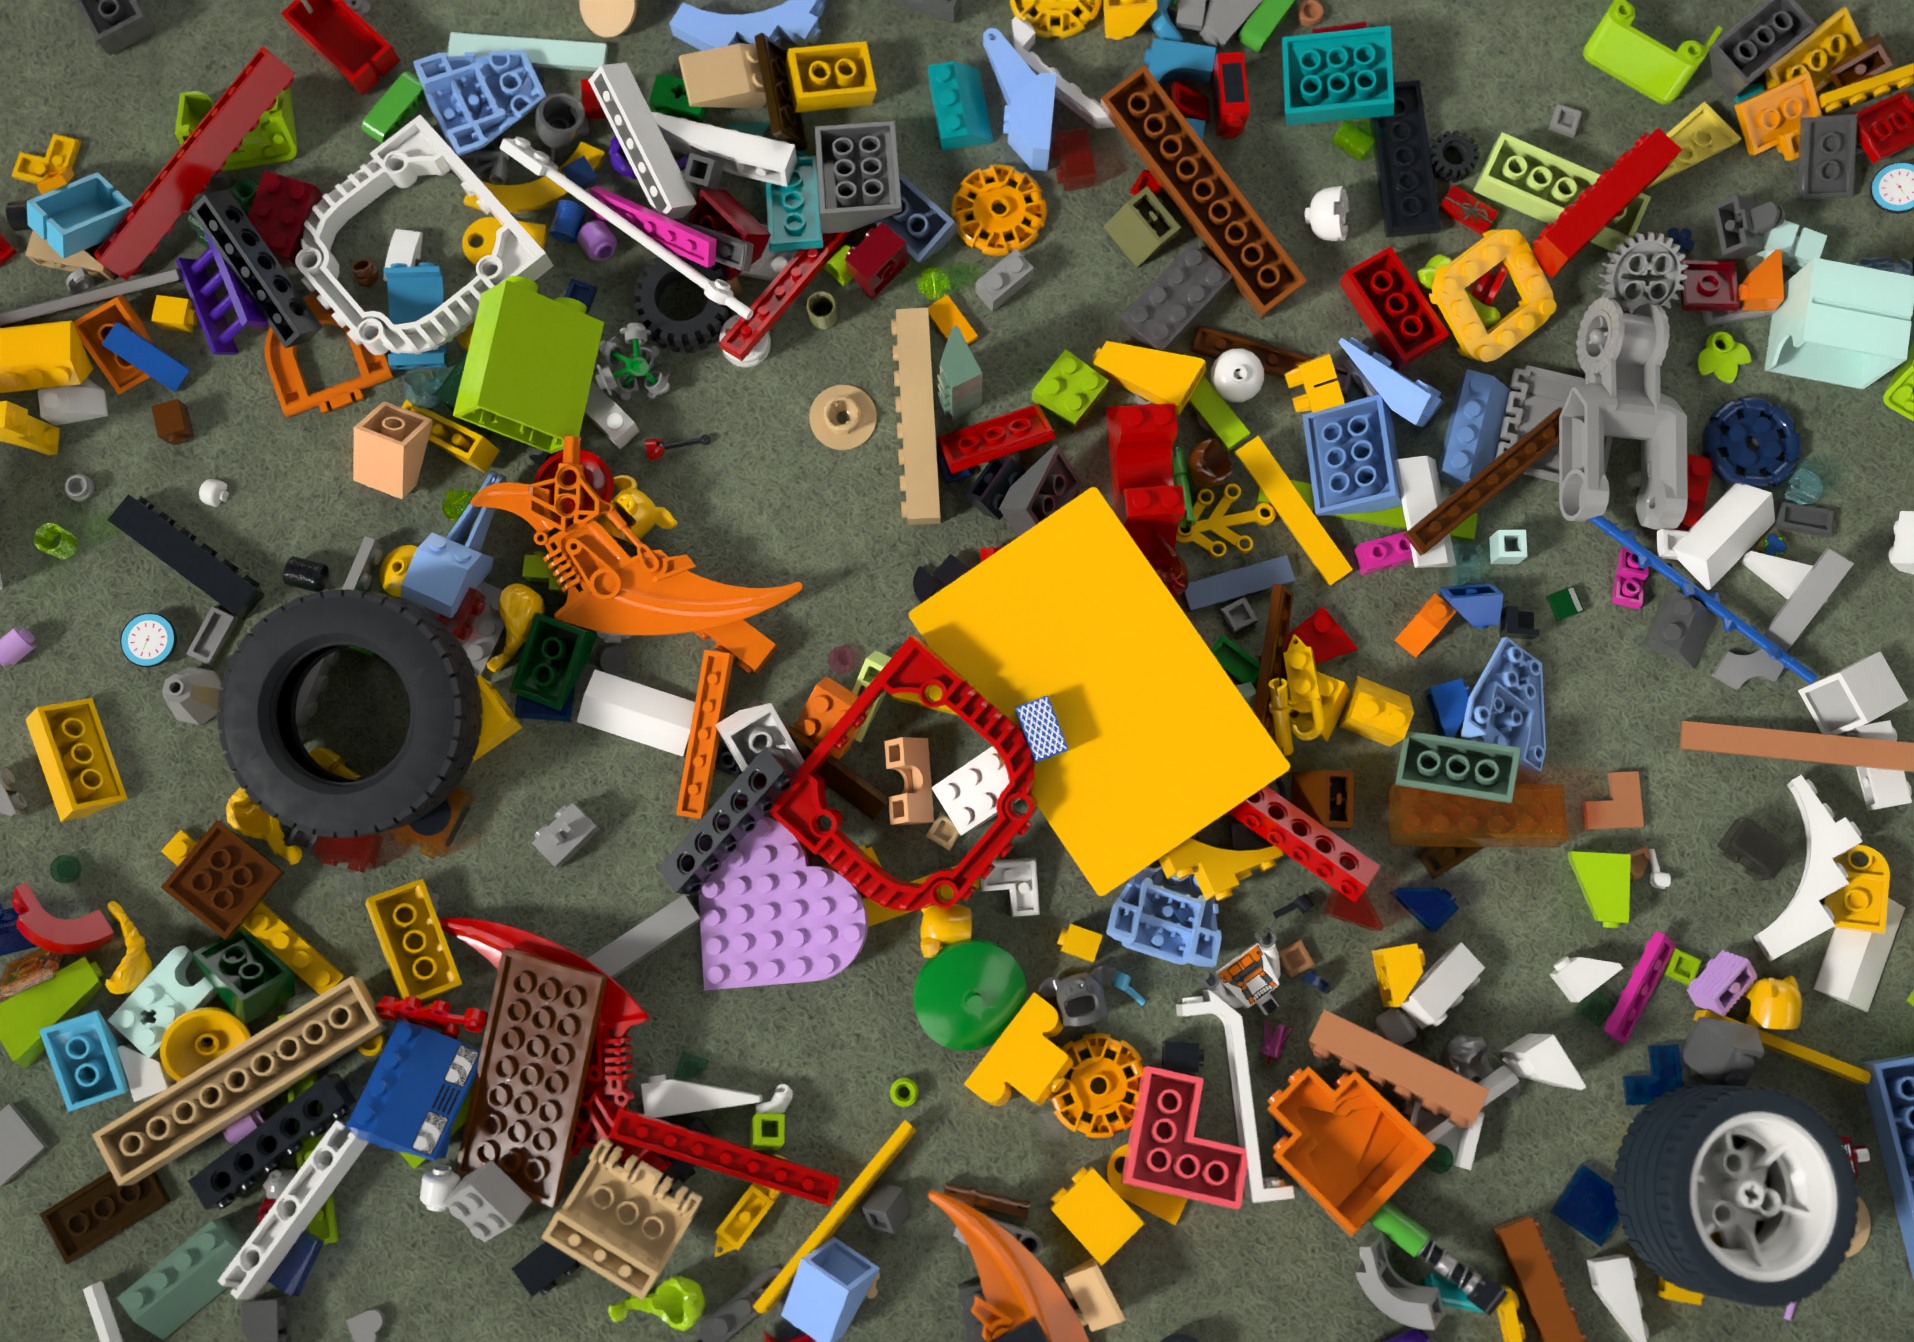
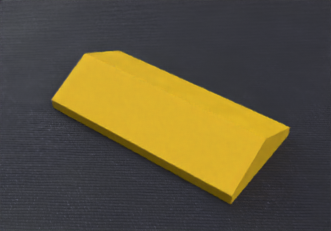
(1817, 52)

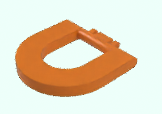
(290, 381)

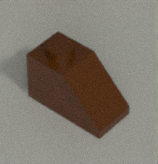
(1862, 62)

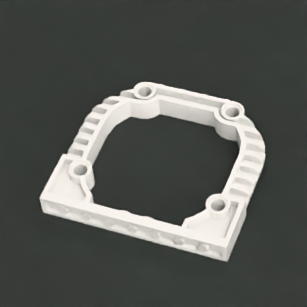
(399, 161)

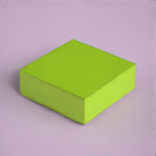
(1682, 967)

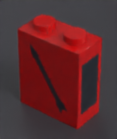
(1230, 94)

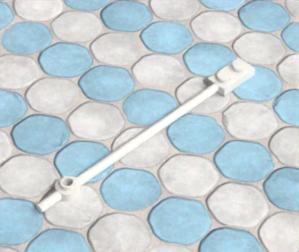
(540, 164)

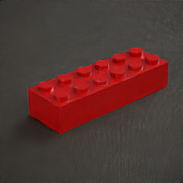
(1604, 201)

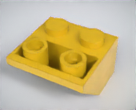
(1334, 699)

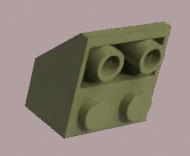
(1142, 227)

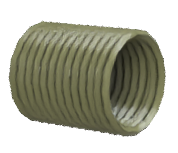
(818, 298)

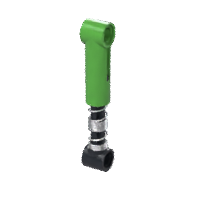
(1416, 1240)

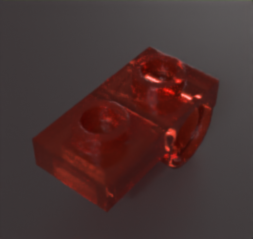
(471, 606)

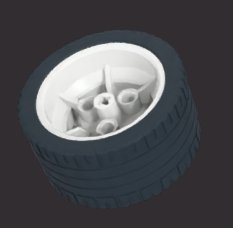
(1677, 1176)

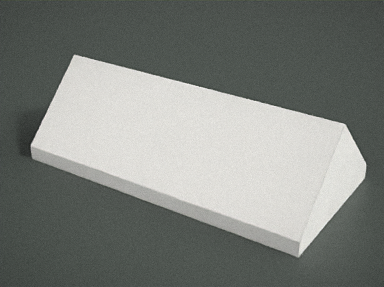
(1725, 533)

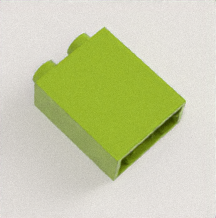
(529, 365)

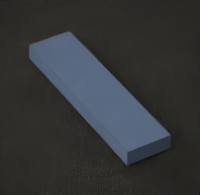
(1238, 583)

